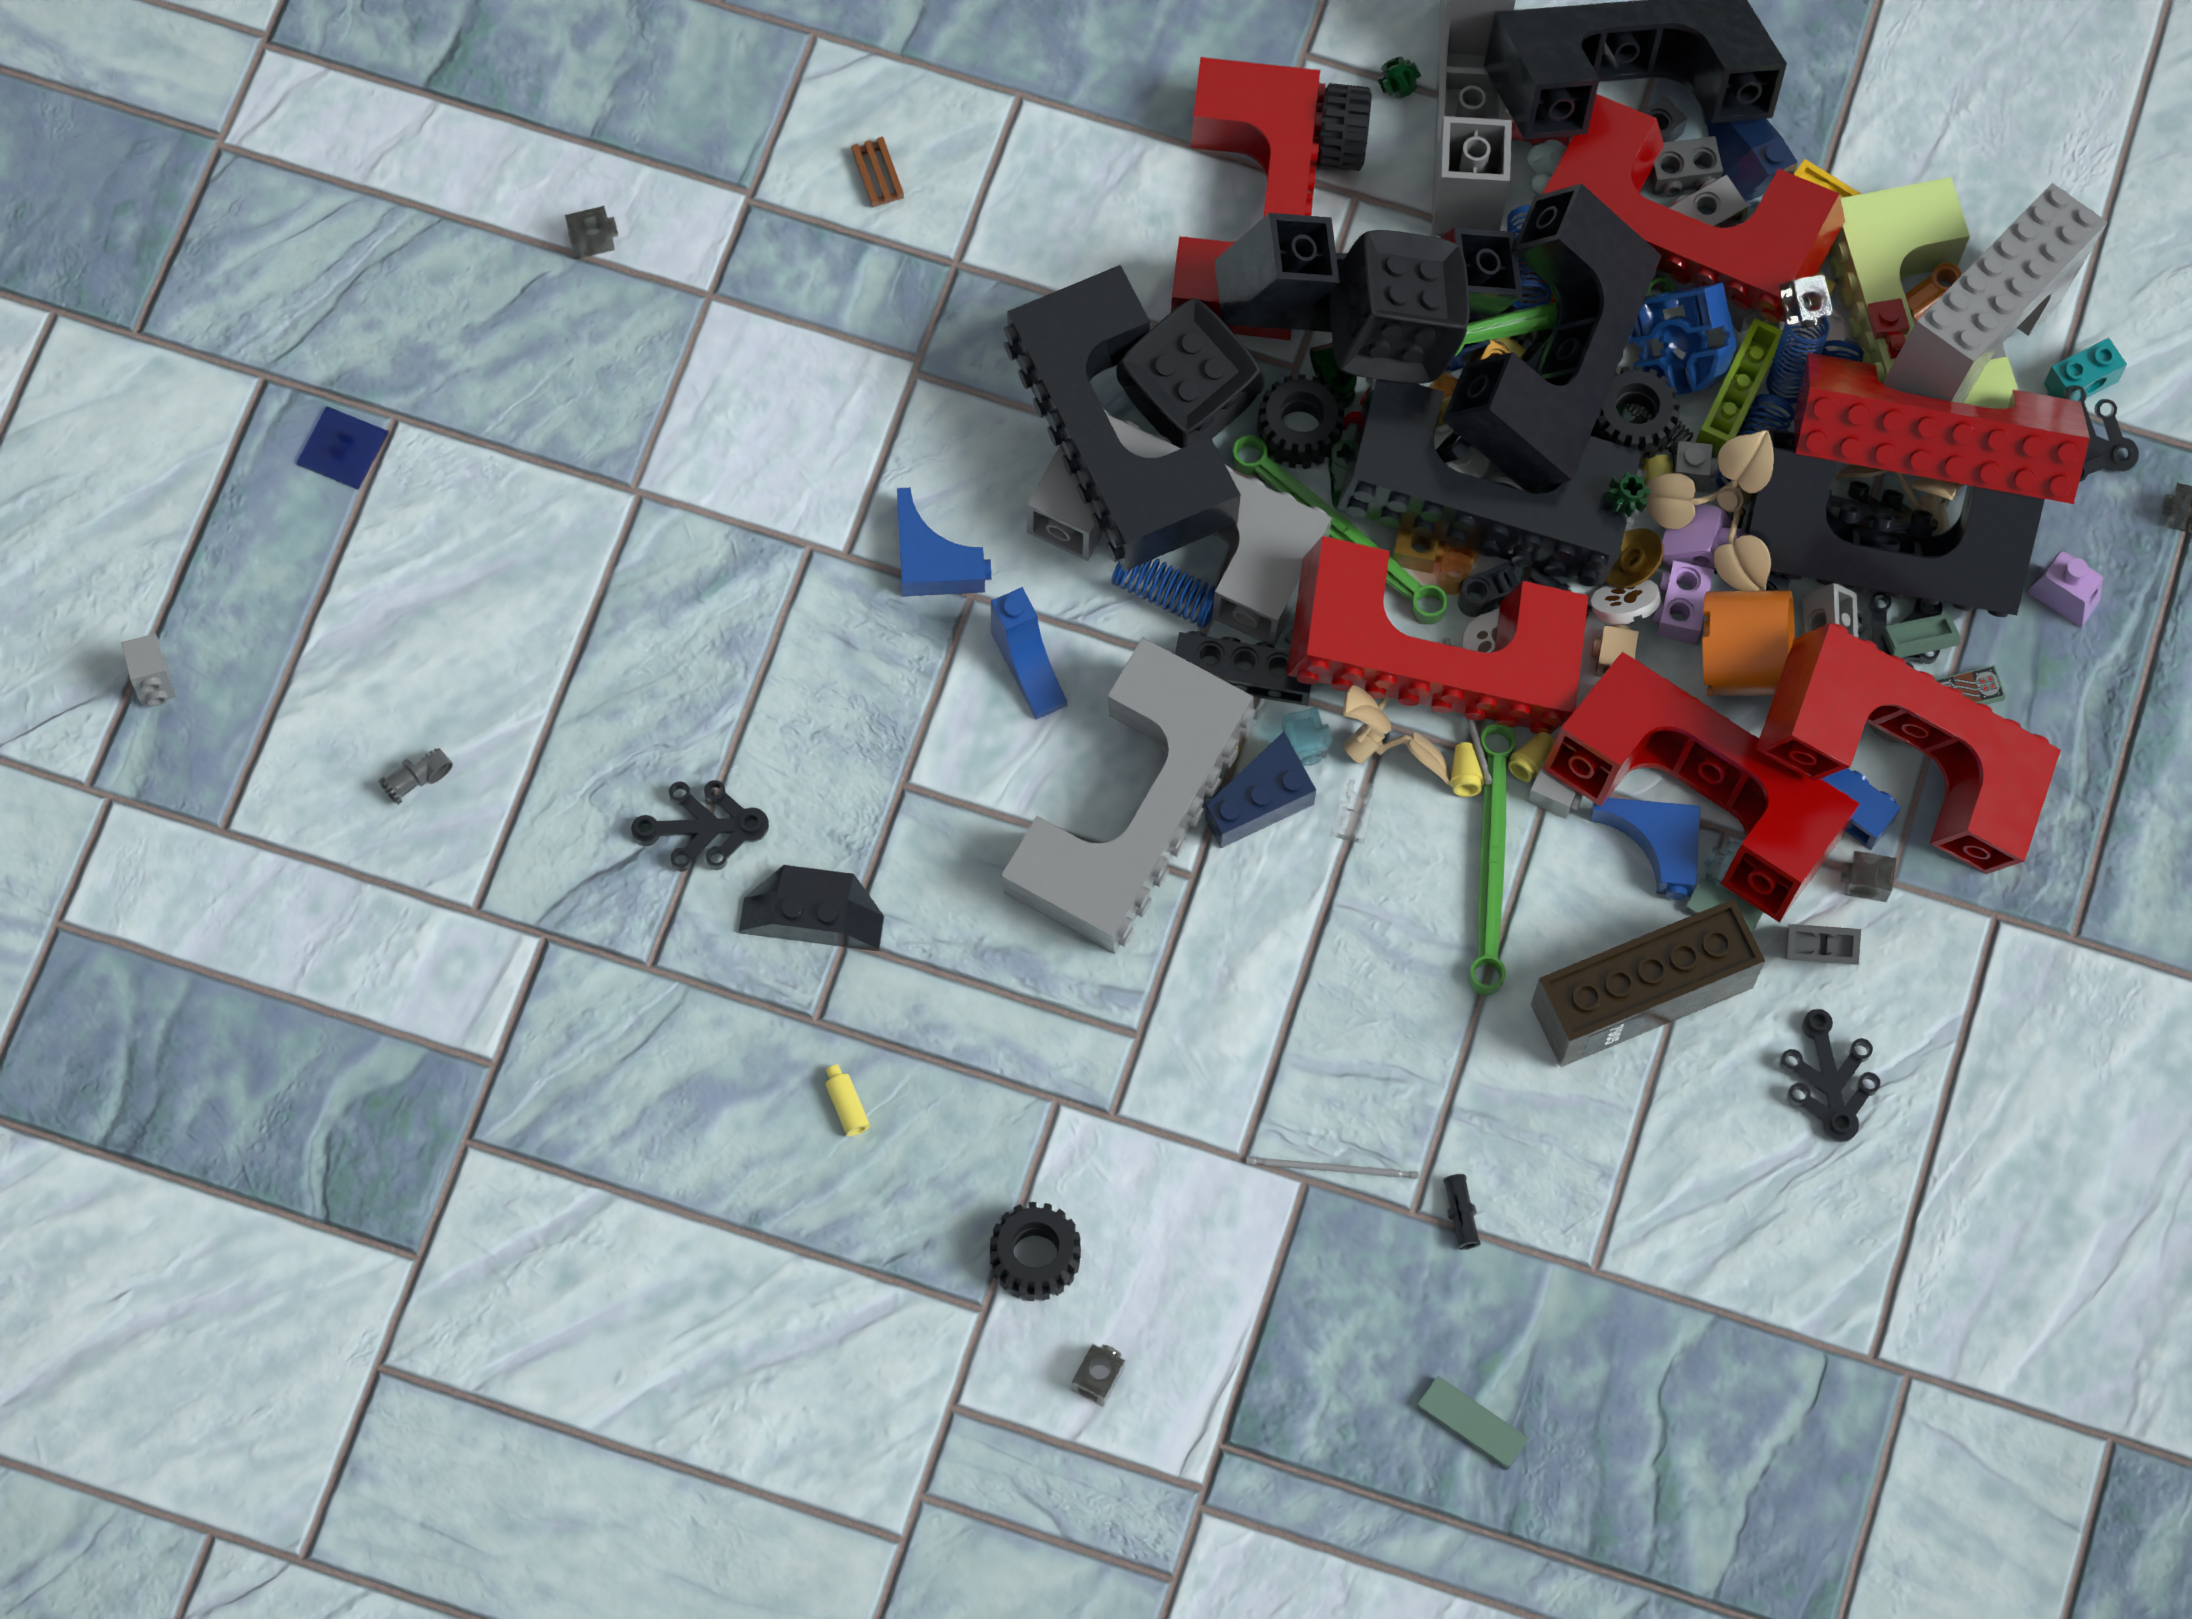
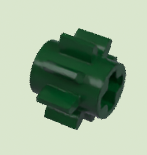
(1399, 77)
(1628, 494)

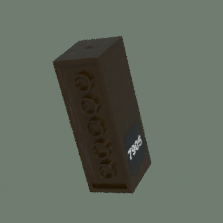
(1647, 982)

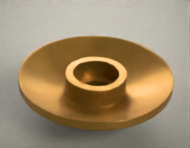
(1638, 558)

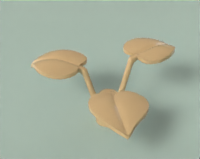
(1749, 465)
(1934, 503)
(1369, 736)

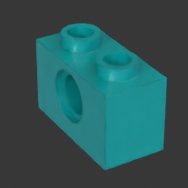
(2091, 369)

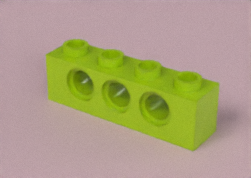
(1740, 385)

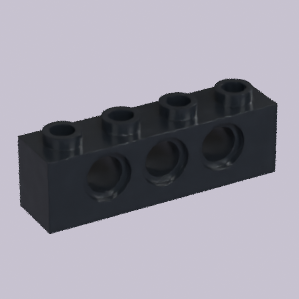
(1255, 681)

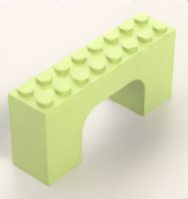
(1900, 236)

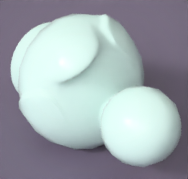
(1543, 162)

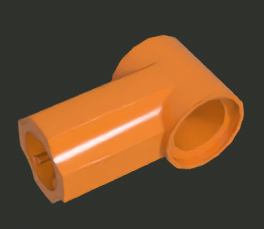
(1929, 290)

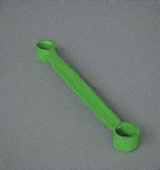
(1527, 320)
(1340, 527)
(1492, 861)

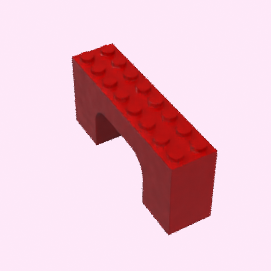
(1275, 120)
(1776, 245)
(2022, 449)
(1349, 641)
(1647, 721)
(1989, 764)

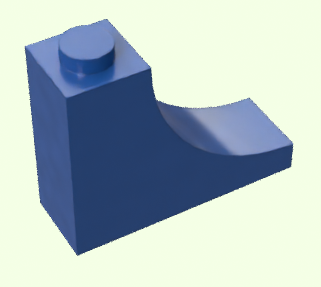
(933, 563)
(1020, 642)
(1665, 834)

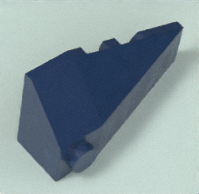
(1751, 154)

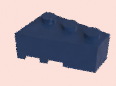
(1261, 794)

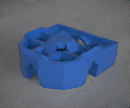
(1704, 310)

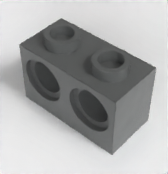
(1681, 158)
(1823, 944)

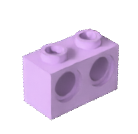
(1684, 602)

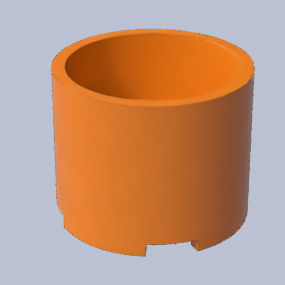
(1746, 641)

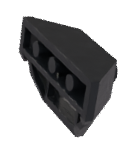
(813, 908)

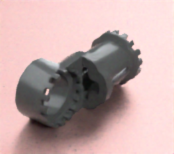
(407, 777)

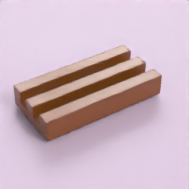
(869, 148)

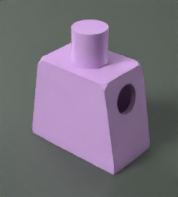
(1698, 539)
(2068, 587)

